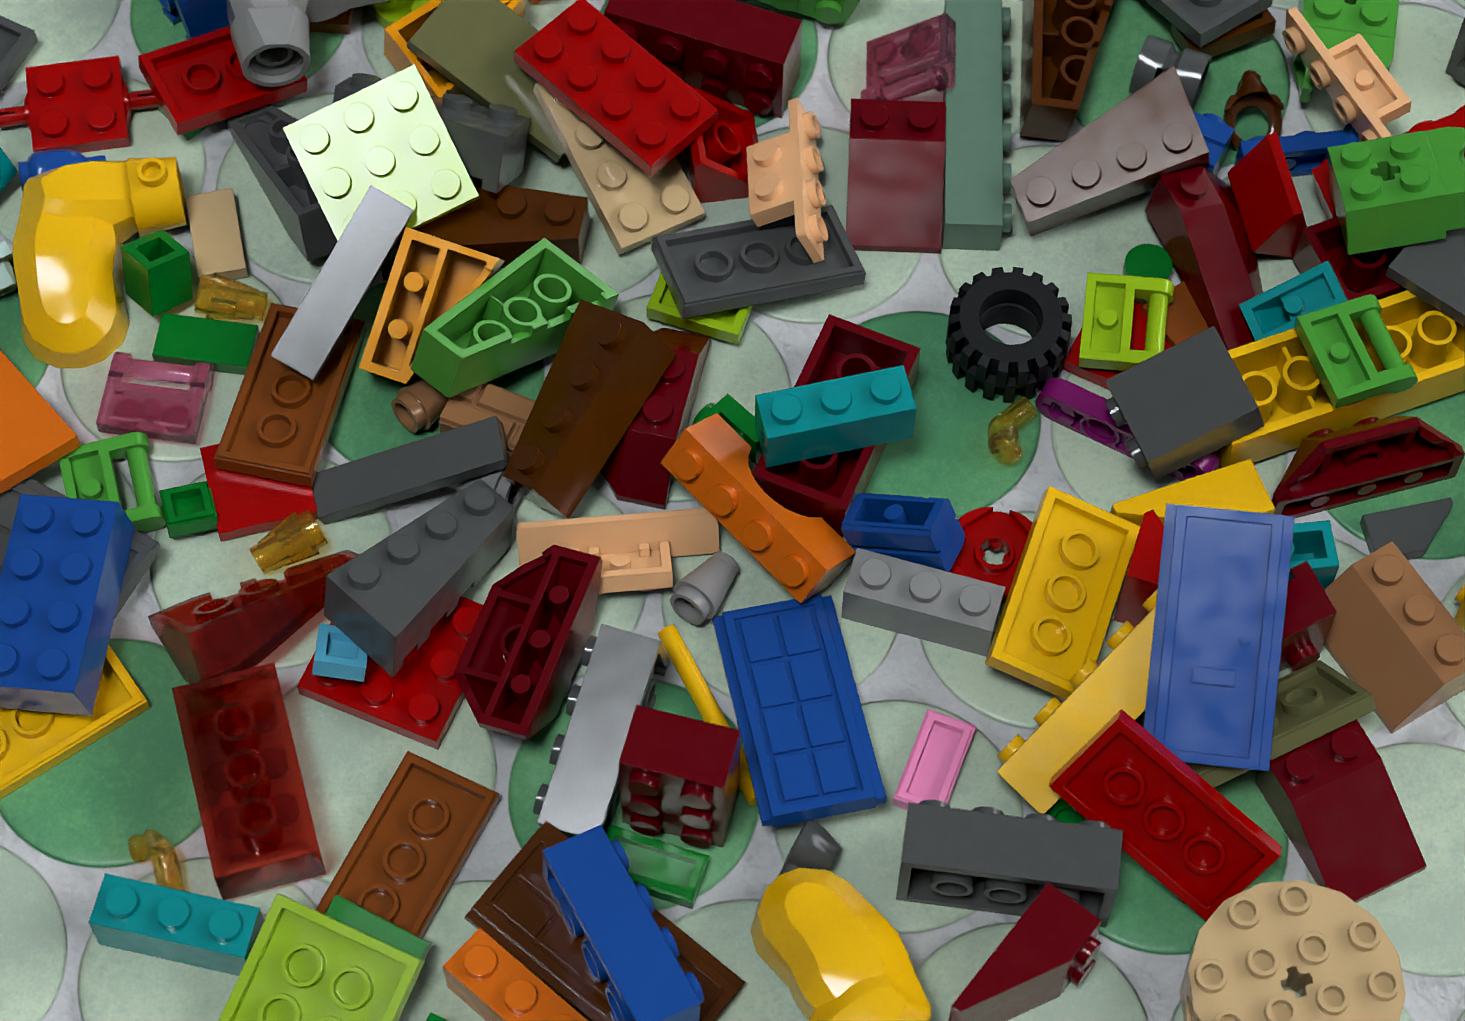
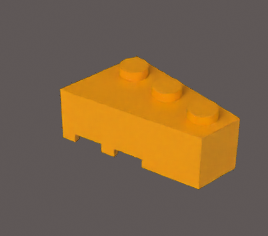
(422, 286)

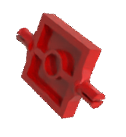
(78, 106)

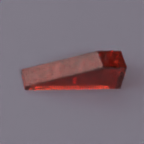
(241, 630)

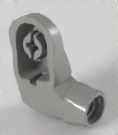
(275, 35)

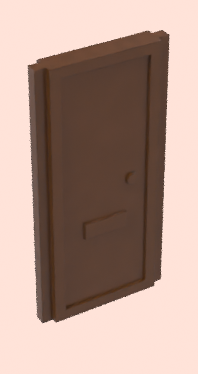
(529, 925)

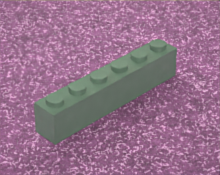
(976, 130)

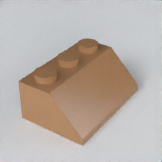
(1395, 637)

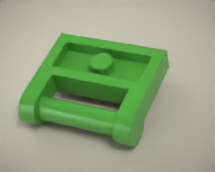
(1342, 357)
(91, 476)

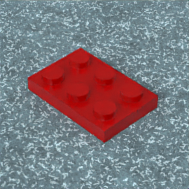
(204, 82)

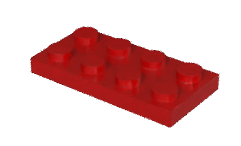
(616, 86)
(1167, 815)

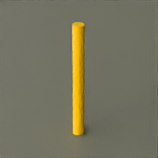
(701, 695)

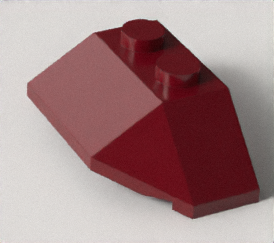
(635, 463)
(1364, 464)
(530, 641)

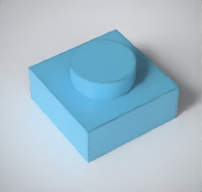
(338, 655)

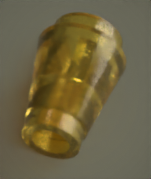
(229, 299)
(289, 542)

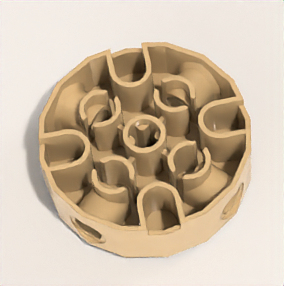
(1296, 940)

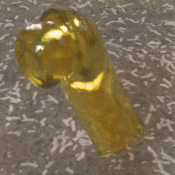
(1004, 430)

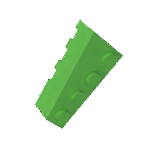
(508, 320)

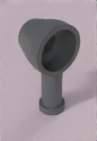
(812, 849)

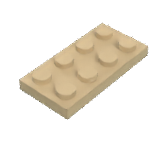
(623, 195)

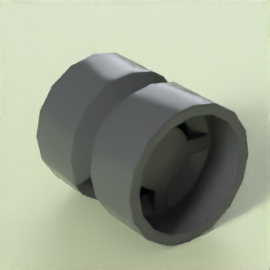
(1161, 54)

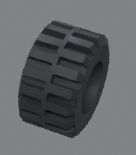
(1014, 301)

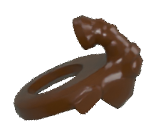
(1253, 93)

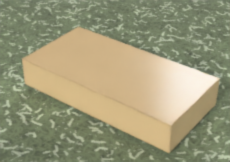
(216, 234)

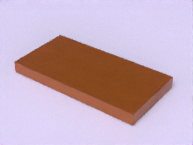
(282, 415)
(414, 844)

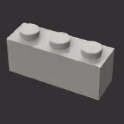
(922, 602)

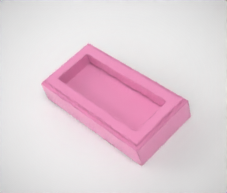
(934, 760)

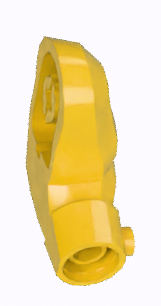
(72, 255)
(835, 951)

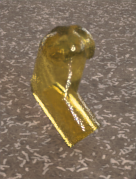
(162, 855)

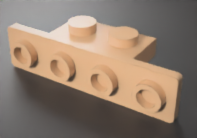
(1352, 76)
(786, 180)
(632, 546)

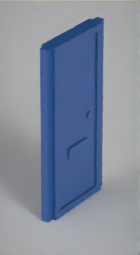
(1218, 634)
(798, 711)

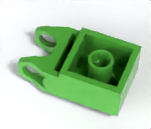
(1342, 19)
(1398, 188)

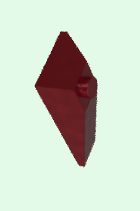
(1208, 246)

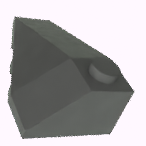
(282, 178)

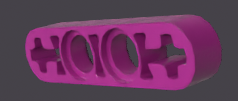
(1089, 416)

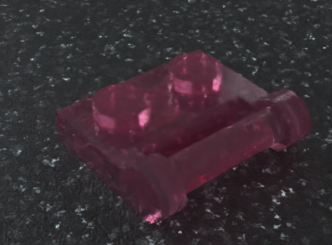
(912, 60)
(154, 410)

